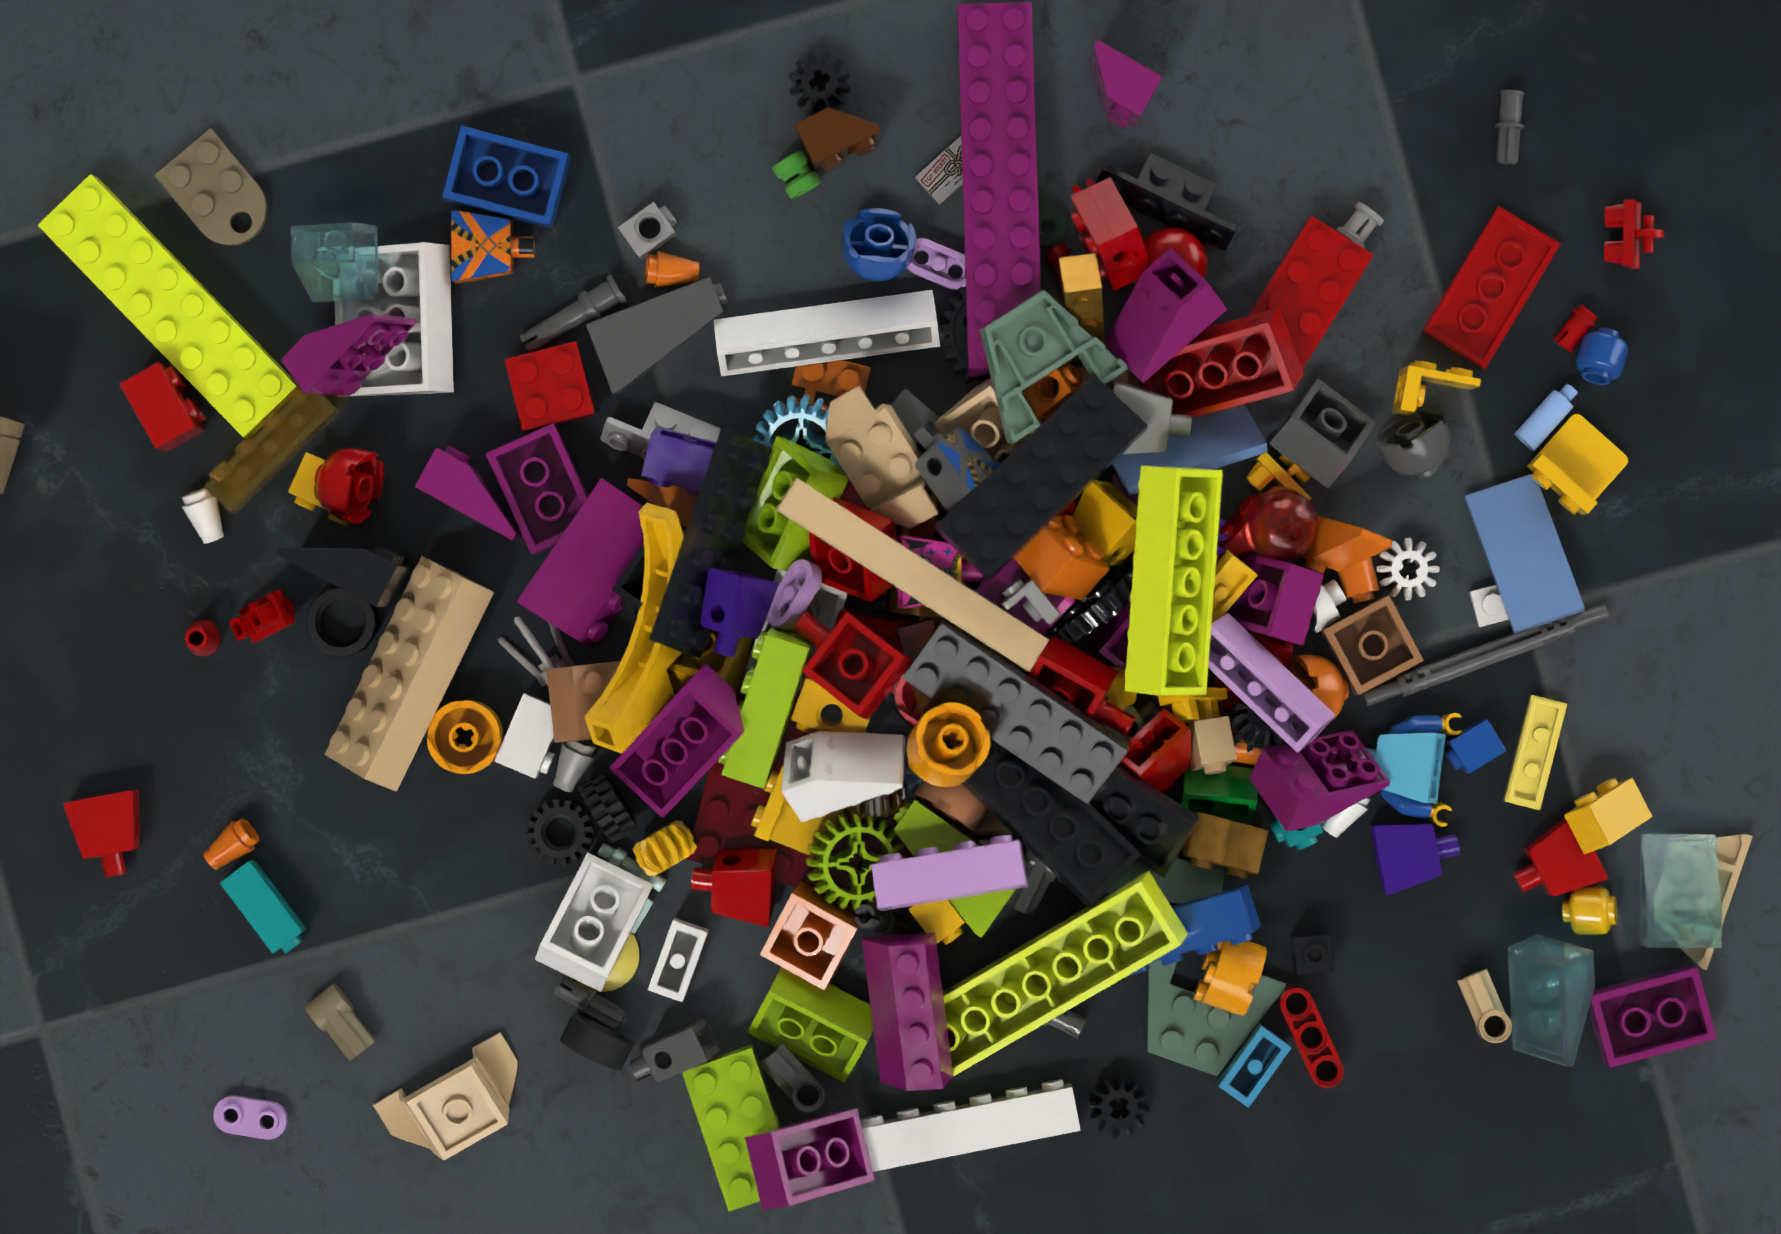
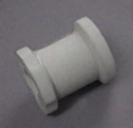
(1360, 224)

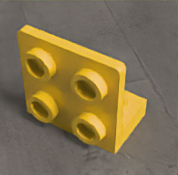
(1411, 393)

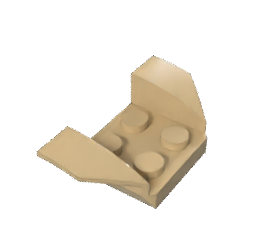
(878, 458)
(458, 1105)

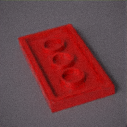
(1491, 287)

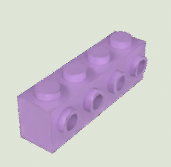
(1265, 684)
(949, 874)

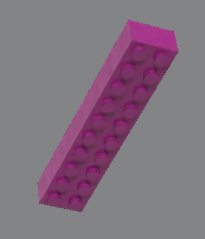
(997, 165)

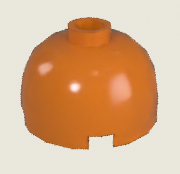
(1322, 679)

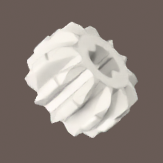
(1419, 573)

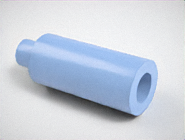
(1546, 417)

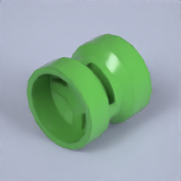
(790, 168)

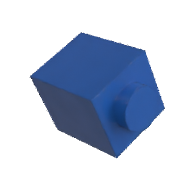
(1474, 747)

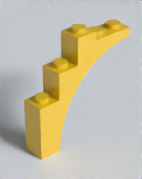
(641, 680)

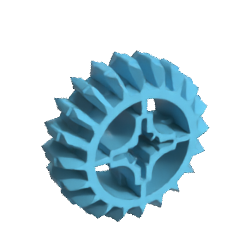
(806, 414)

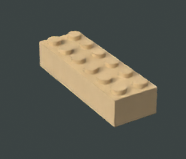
(408, 673)

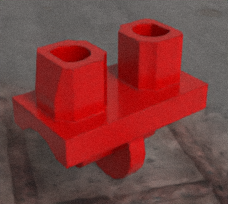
(1629, 218)
(263, 617)

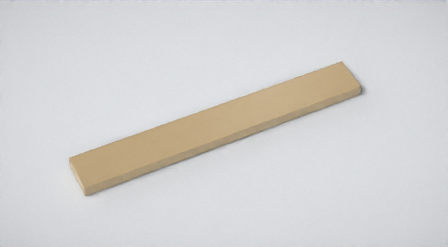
(912, 574)

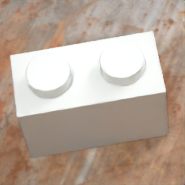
(529, 738)
(678, 959)

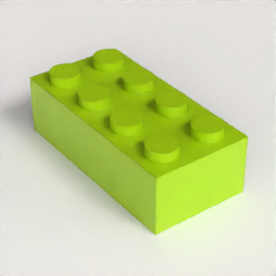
(768, 705)
(729, 1106)

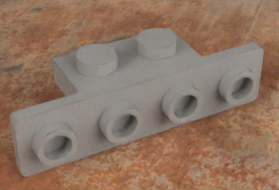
(636, 441)

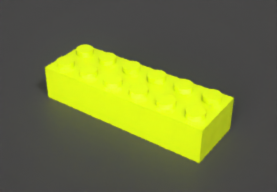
(1173, 580)

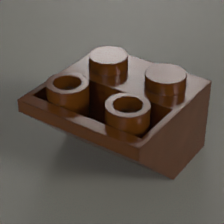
(834, 135)

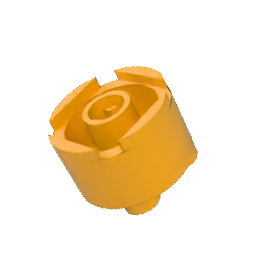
(444, 732)
(968, 745)
(1231, 976)

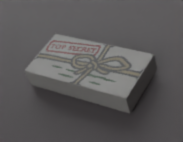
(943, 174)

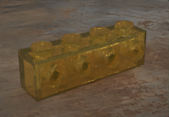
(271, 449)

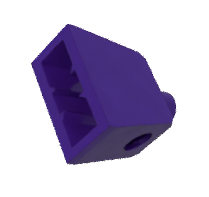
(735, 607)
(1409, 854)

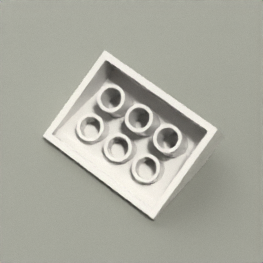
(410, 285)

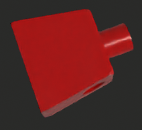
(1160, 751)
(106, 827)
(1559, 863)
(741, 884)

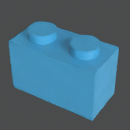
(1253, 1065)

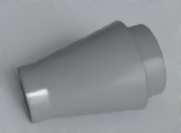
(573, 762)

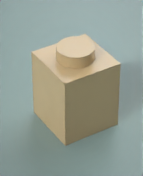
(1212, 745)

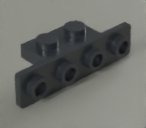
(1173, 198)

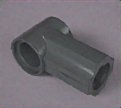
(1039, 876)
(791, 1076)

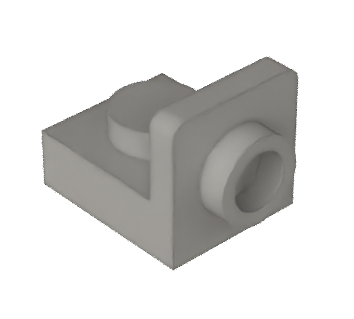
(1037, 604)

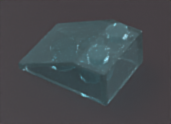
(1679, 891)
(1549, 997)

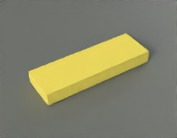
(1535, 752)

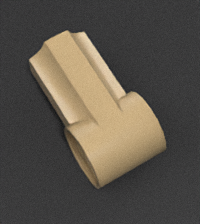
(1483, 1003)

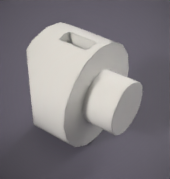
(1325, 606)

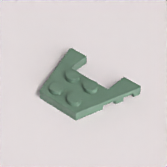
(1030, 345)
(1197, 1032)

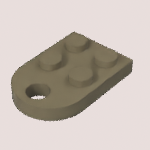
(214, 189)

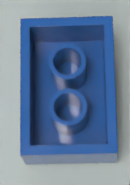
(506, 177)

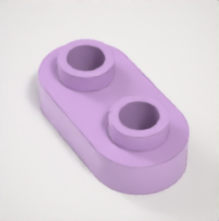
(937, 266)
(794, 594)
(250, 1117)

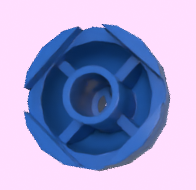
(878, 244)

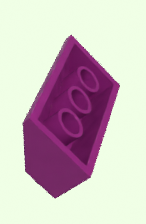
(682, 742)
(908, 1011)

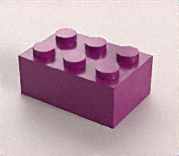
(539, 485)
(1650, 1015)
(809, 1159)

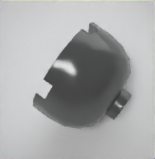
(1415, 445)

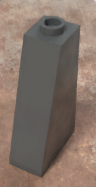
(649, 332)

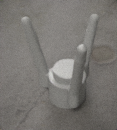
(548, 663)

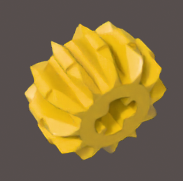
(664, 848)

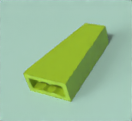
(925, 828)

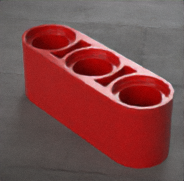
(1316, 1053)

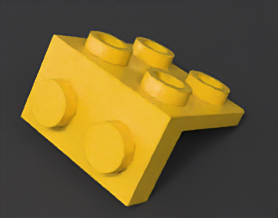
(1577, 464)
(782, 824)

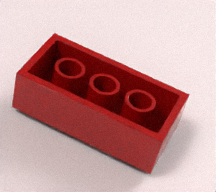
(1313, 283)
(1230, 366)

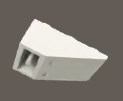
(840, 770)

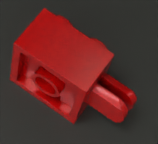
(1109, 232)

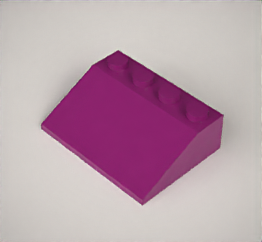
(585, 564)

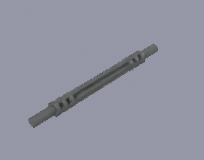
(1483, 655)

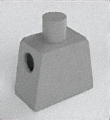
(1156, 413)

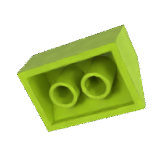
(769, 532)
(815, 1024)

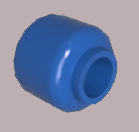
(1601, 356)

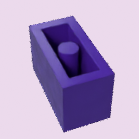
(677, 459)

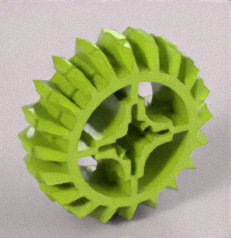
(839, 860)

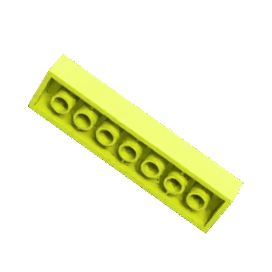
(169, 306)
(1059, 970)

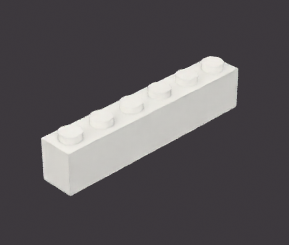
(826, 333)
(971, 1126)

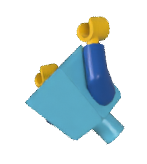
(1413, 764)

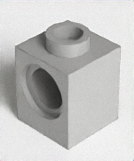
(644, 246)

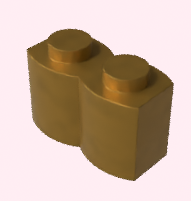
(1226, 844)

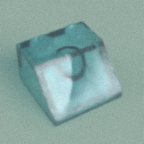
(336, 260)

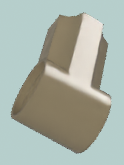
(334, 1014)

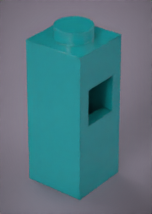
(264, 907)

